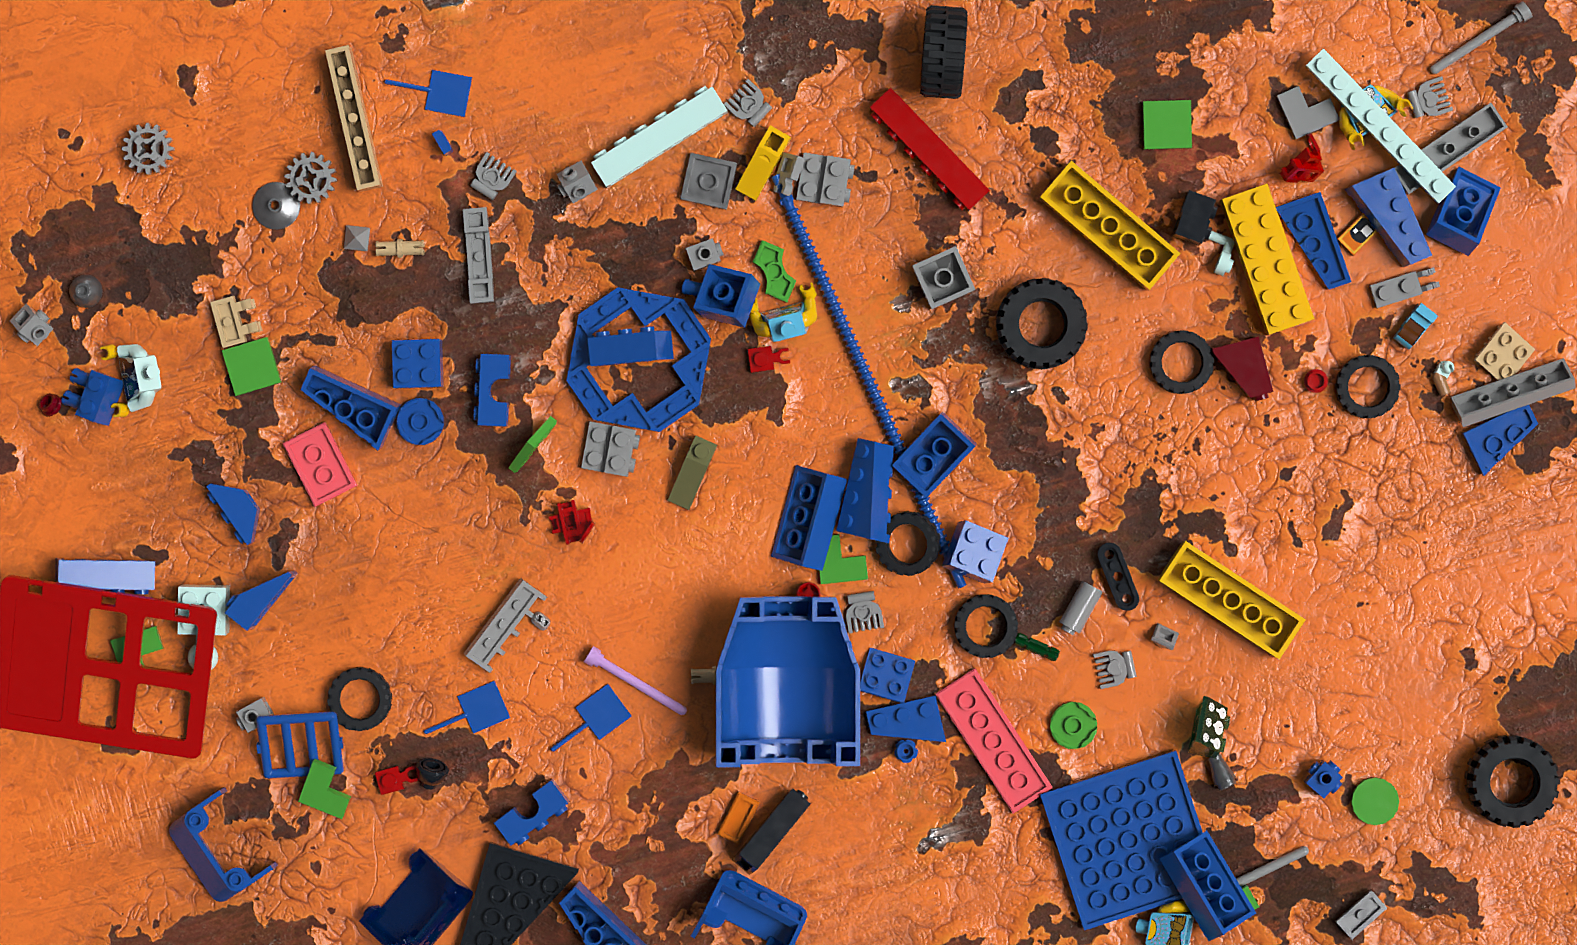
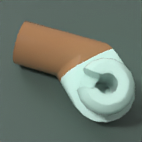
(1441, 375)

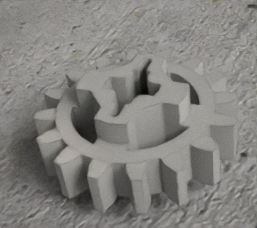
(155, 141)
(300, 181)

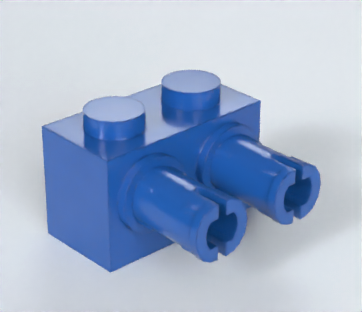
(98, 395)

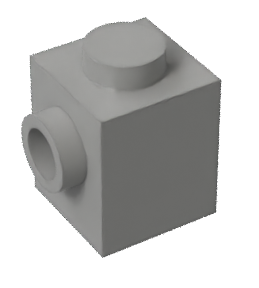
(704, 254)
(249, 714)

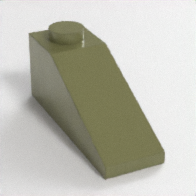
(692, 472)

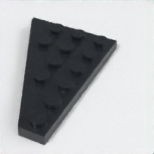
(512, 894)

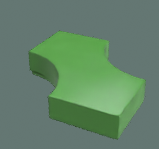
(778, 281)

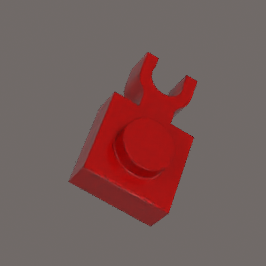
(763, 359)
(392, 779)

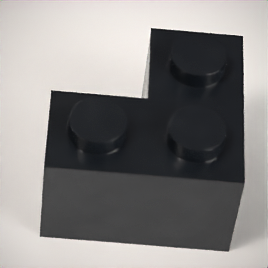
(1194, 218)

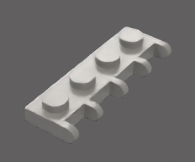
(503, 624)

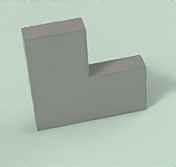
(1304, 119)

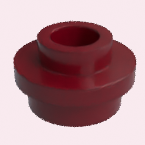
(50, 404)

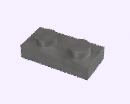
(1361, 914)

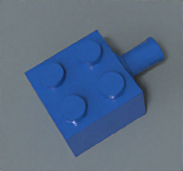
(724, 295)

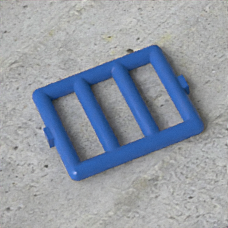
(285, 721)

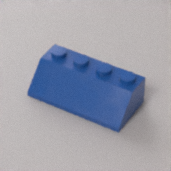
(809, 518)
(1207, 886)

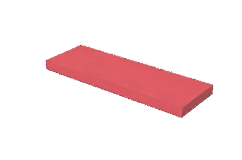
(994, 740)

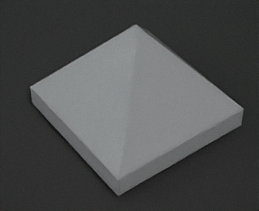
(357, 238)
(1164, 637)

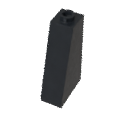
(771, 831)

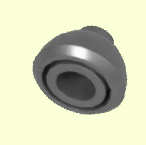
(85, 291)

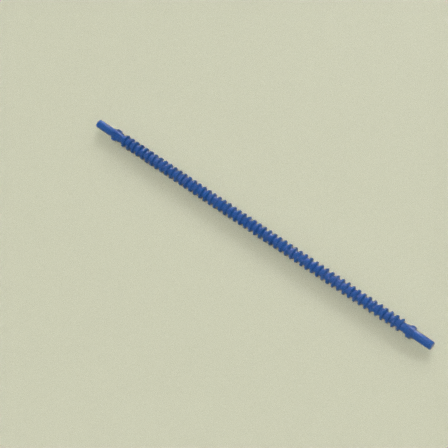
(857, 356)

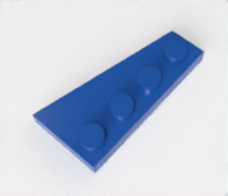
(1314, 232)

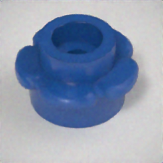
(912, 751)

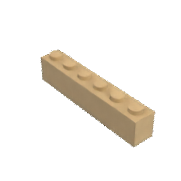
(354, 118)

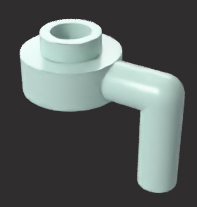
(1224, 262)

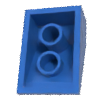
(1464, 212)
(934, 454)
(253, 604)

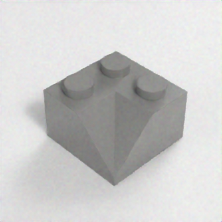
(943, 278)

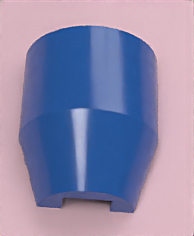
(787, 685)

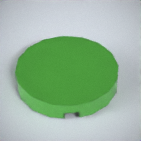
(1073, 725)
(1375, 801)

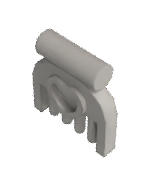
(1426, 100)
(751, 106)
(490, 178)
(863, 608)
(1117, 667)

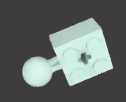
(209, 595)

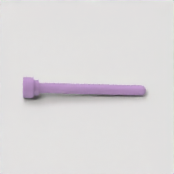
(597, 659)

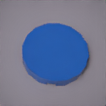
(420, 421)

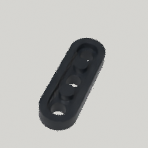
(1126, 584)

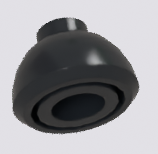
(431, 772)

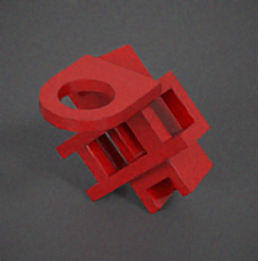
(1304, 164)
(576, 523)

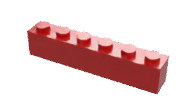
(929, 150)

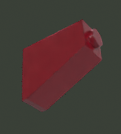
(1246, 366)

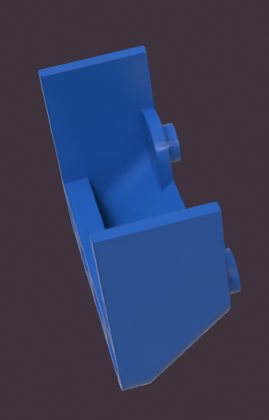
(186, 836)
(753, 909)

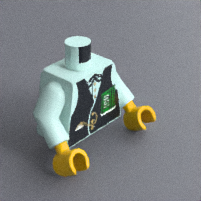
(138, 374)

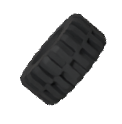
(943, 52)
(1041, 356)
(1542, 792)

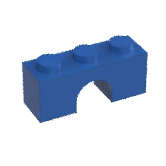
(491, 368)
(516, 827)

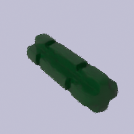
(1036, 647)

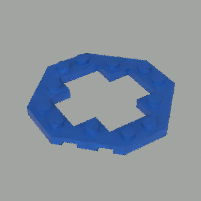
(690, 368)

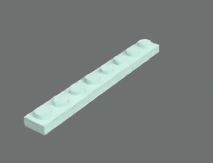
(1380, 126)

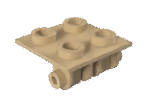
(1504, 353)

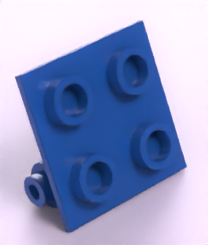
(886, 675)

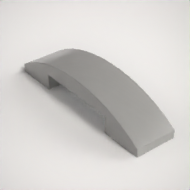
(479, 255)

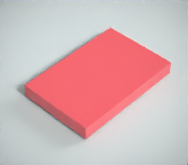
(320, 464)

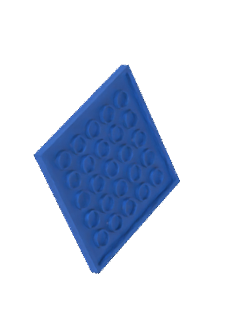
(1117, 831)

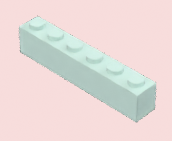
(659, 137)

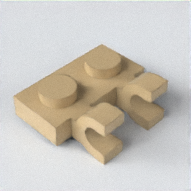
(229, 321)

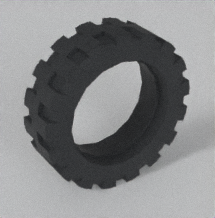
(1206, 362)
(1385, 368)
(932, 550)
(1008, 637)
(364, 674)

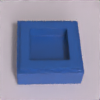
(443, 142)

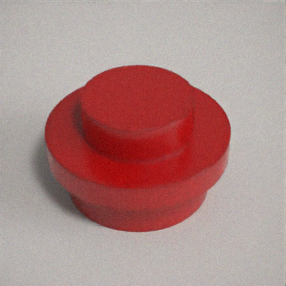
(1315, 380)

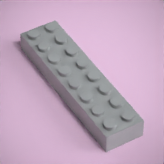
(1458, 142)
(1513, 392)

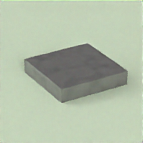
(708, 181)

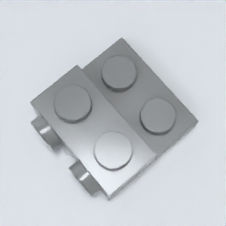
(825, 180)
(610, 449)

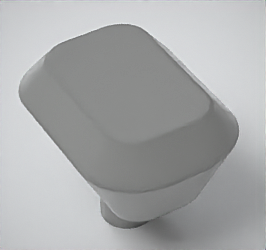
(540, 621)

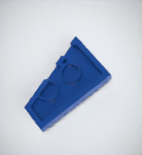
(1496, 437)
(910, 720)

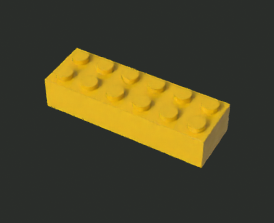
(1109, 226)
(1266, 259)
(1231, 599)

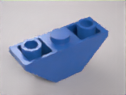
(237, 509)

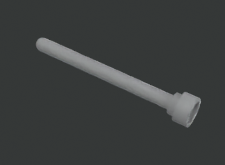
(1519, 14)
(1273, 865)

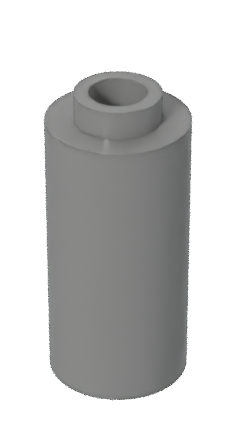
(1080, 608)

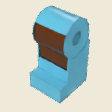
(1415, 325)

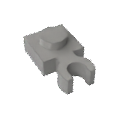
(789, 170)

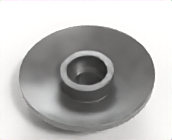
(288, 206)

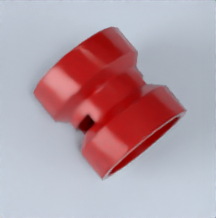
(808, 589)

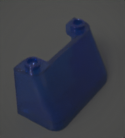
(420, 905)

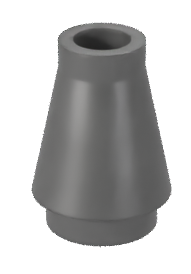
(1221, 773)

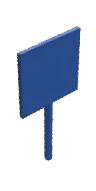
(446, 93)
(481, 708)
(602, 714)

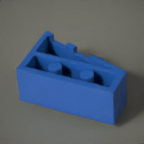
(630, 347)

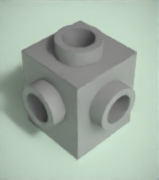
(576, 182)
(31, 325)

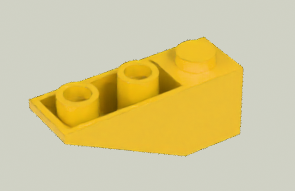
(763, 162)

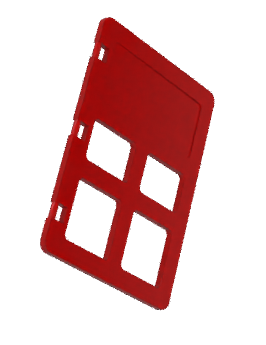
(47, 661)

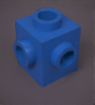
(1316, 772)

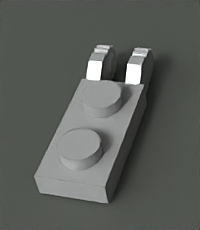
(1401, 288)

